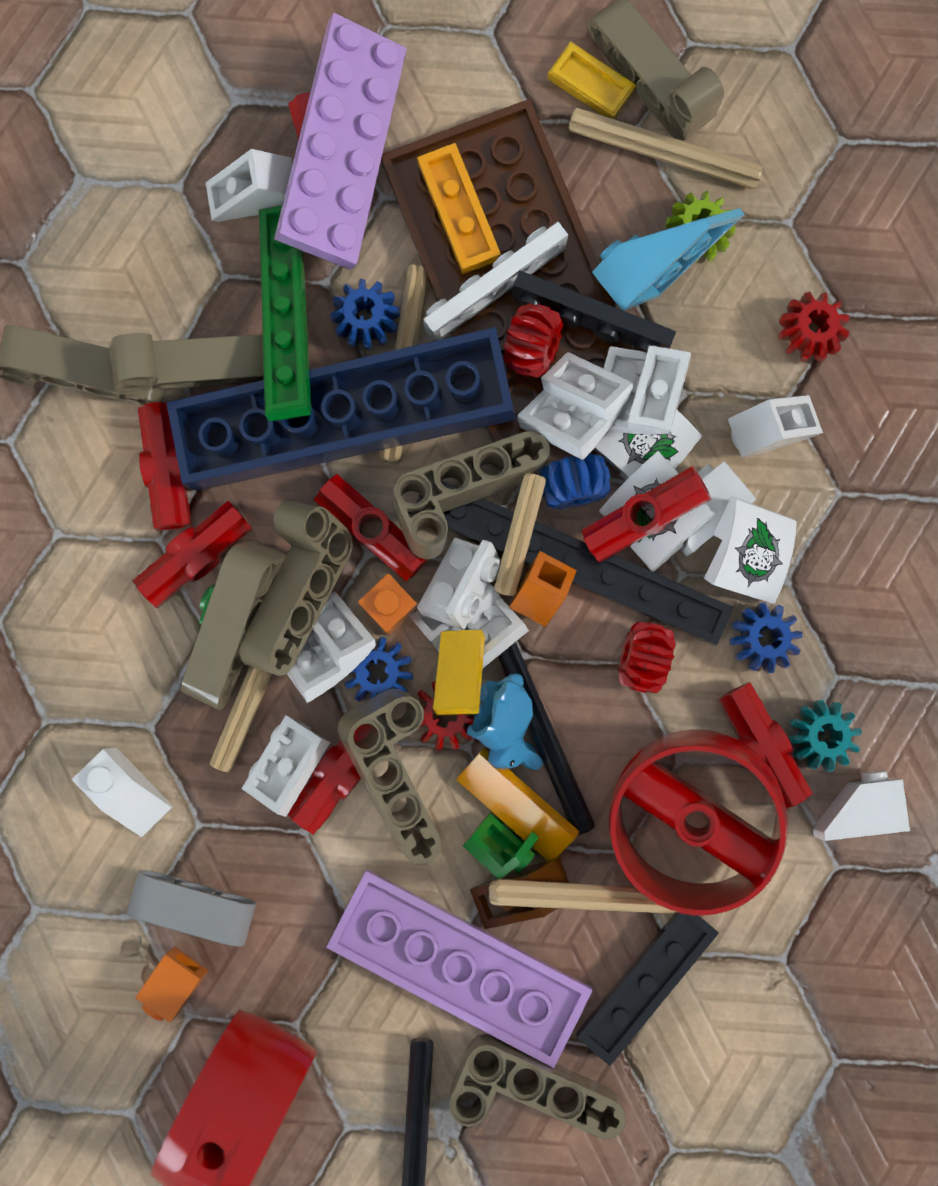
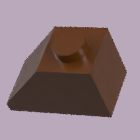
(501, 915)

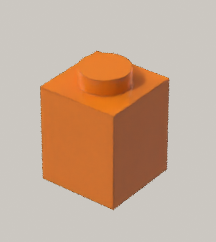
(543, 589)
(388, 604)
(171, 985)

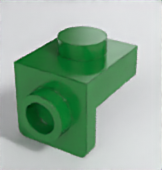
(499, 848)

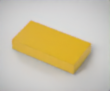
(591, 81)
(459, 672)

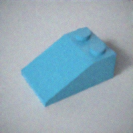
(650, 264)

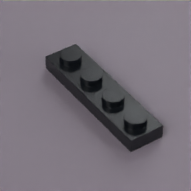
(577, 309)
(646, 985)

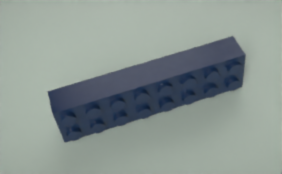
(354, 411)

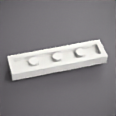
(481, 291)

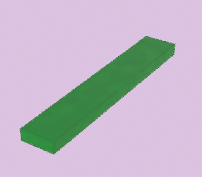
(283, 323)

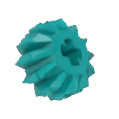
(822, 719)

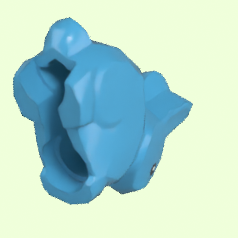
(503, 722)

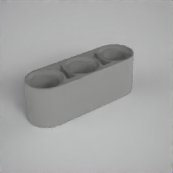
(191, 908)

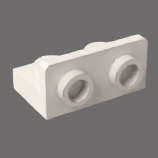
(460, 583)
(285, 765)

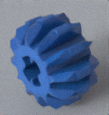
(357, 328)
(575, 481)
(781, 643)
(392, 669)

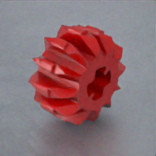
(821, 313)
(532, 340)
(646, 657)
(451, 729)

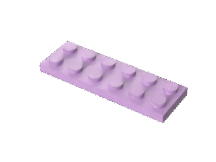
(341, 143)
(460, 968)

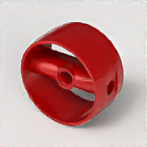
(724, 837)
(235, 1105)

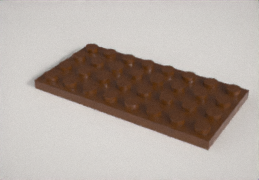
(518, 194)

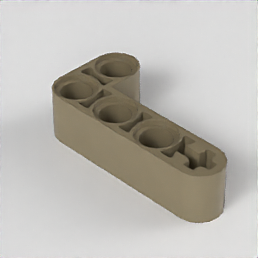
(662, 82)
(62, 361)
(184, 363)
(474, 482)
(300, 588)
(232, 606)
(395, 781)
(537, 1095)

